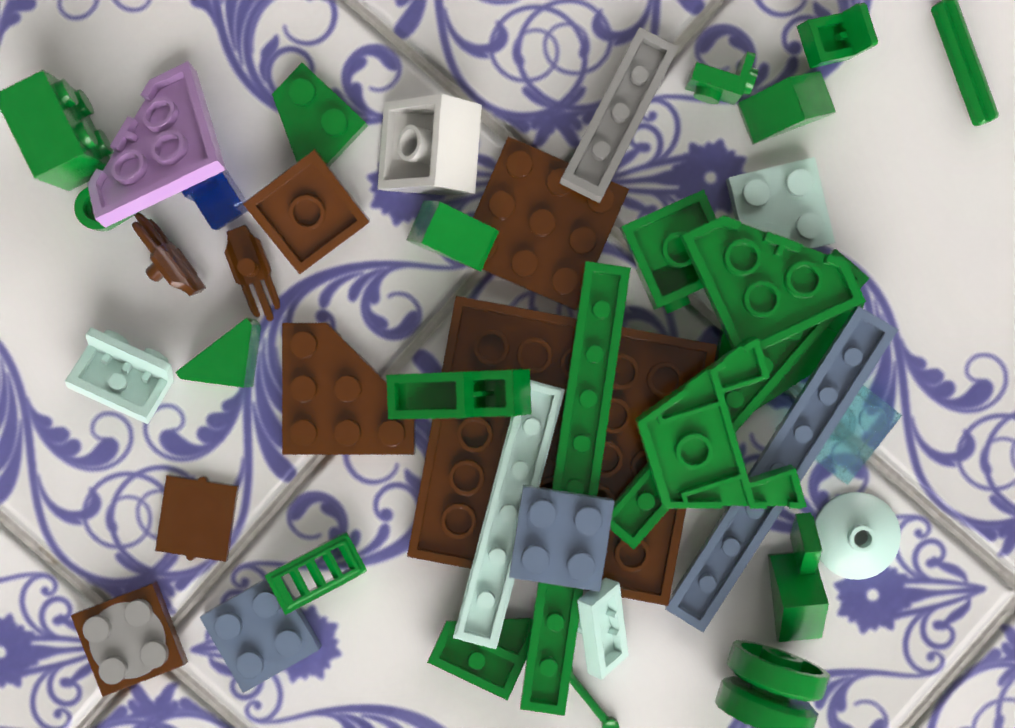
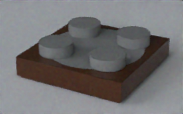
(129, 639)

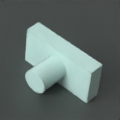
(603, 628)

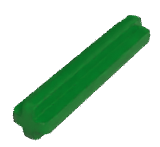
(964, 62)

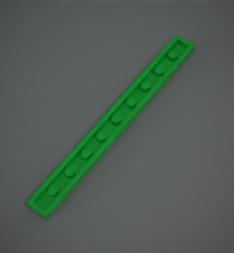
(576, 471)

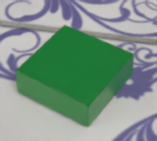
(805, 543)

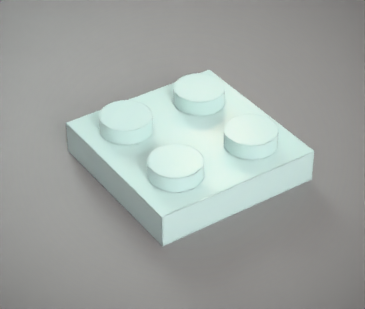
(784, 202)

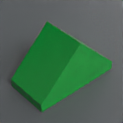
(786, 106)
(452, 234)
(229, 359)
(797, 599)

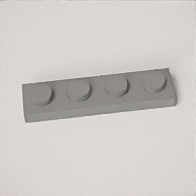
(619, 115)

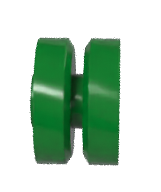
(771, 687)

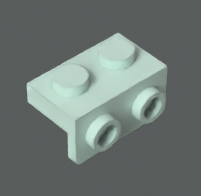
(121, 375)

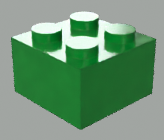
(55, 130)

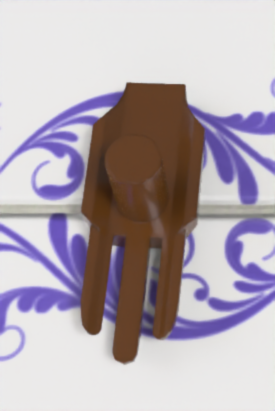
(166, 258)
(251, 267)

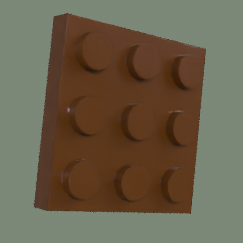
(543, 224)

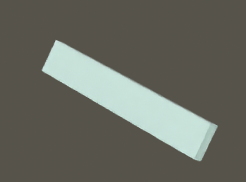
(519, 465)

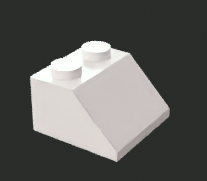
(430, 145)

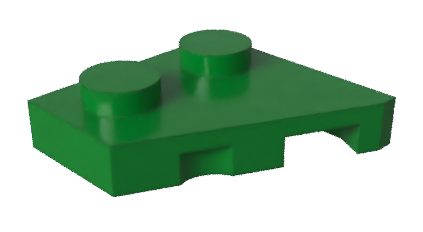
(315, 116)
(482, 666)

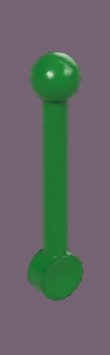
(607, 722)

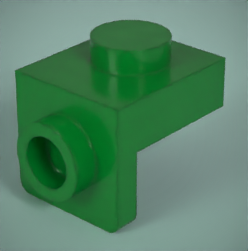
(837, 36)
(716, 85)

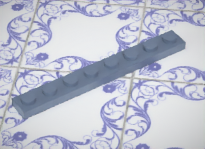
(794, 442)

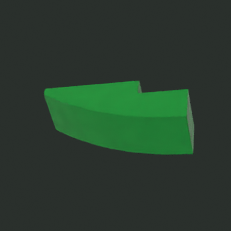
(459, 394)

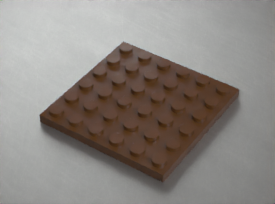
(467, 451)

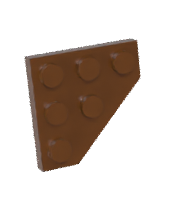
(335, 398)

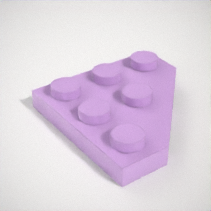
(159, 150)

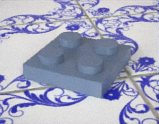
(561, 538)
(258, 636)

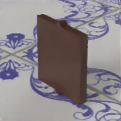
(197, 518)

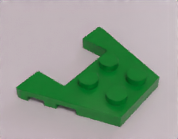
(696, 447)

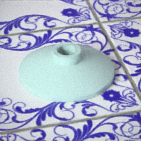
(838, 525)

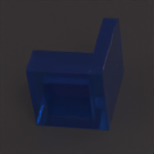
(217, 199)

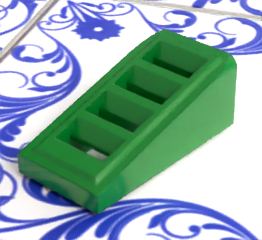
(355, 568)

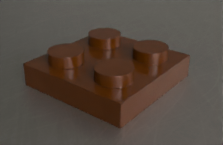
(307, 211)

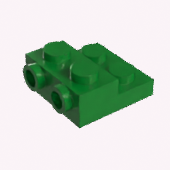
(660, 254)

